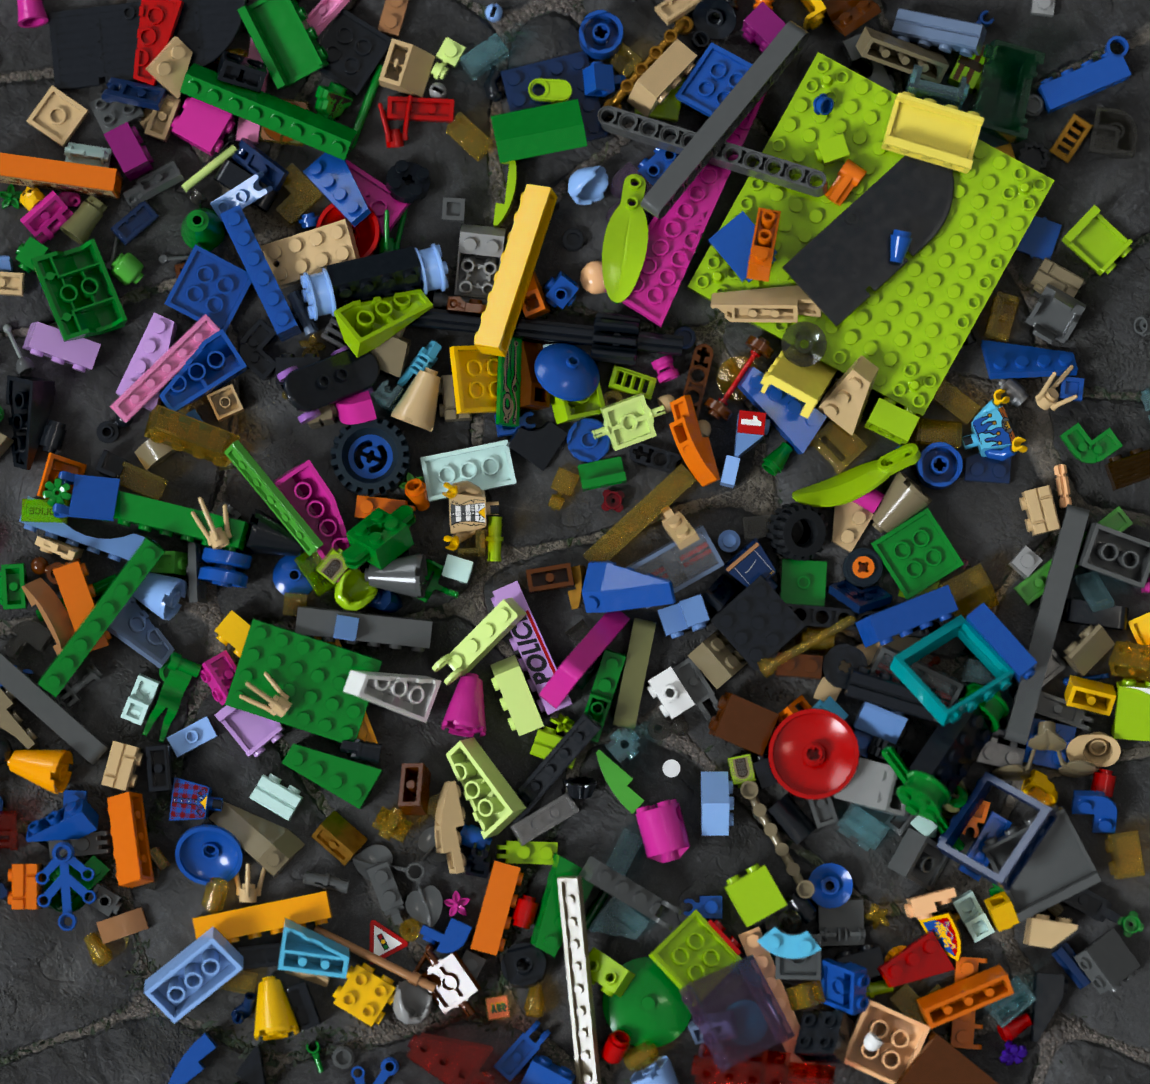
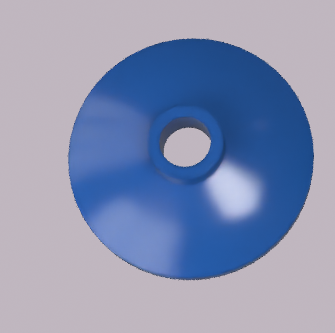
(282, 578)
(842, 885)

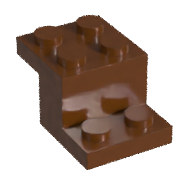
(849, 14)

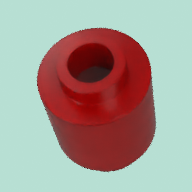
(1104, 782)
(525, 912)
(615, 1047)

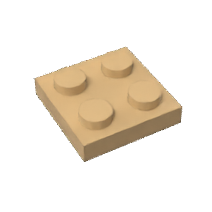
(57, 116)

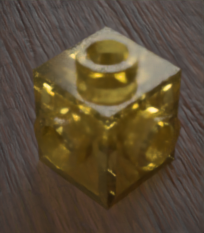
(392, 824)

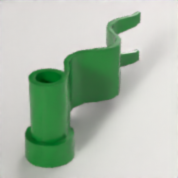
(172, 691)

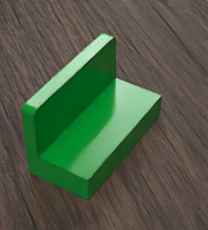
(602, 473)

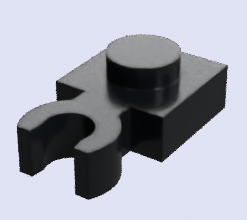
(478, 862)

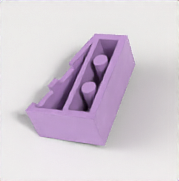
(49, 342)

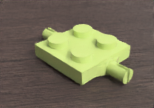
(628, 421)

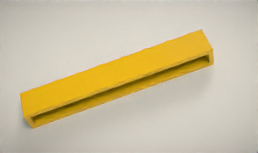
(515, 270)

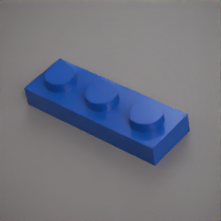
(994, 826)

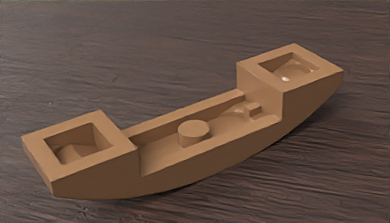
(52, 611)

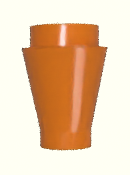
(417, 493)

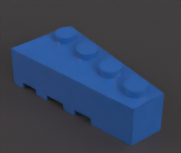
(906, 616)

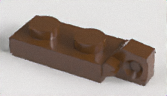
(456, 303)

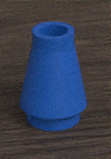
(899, 245)

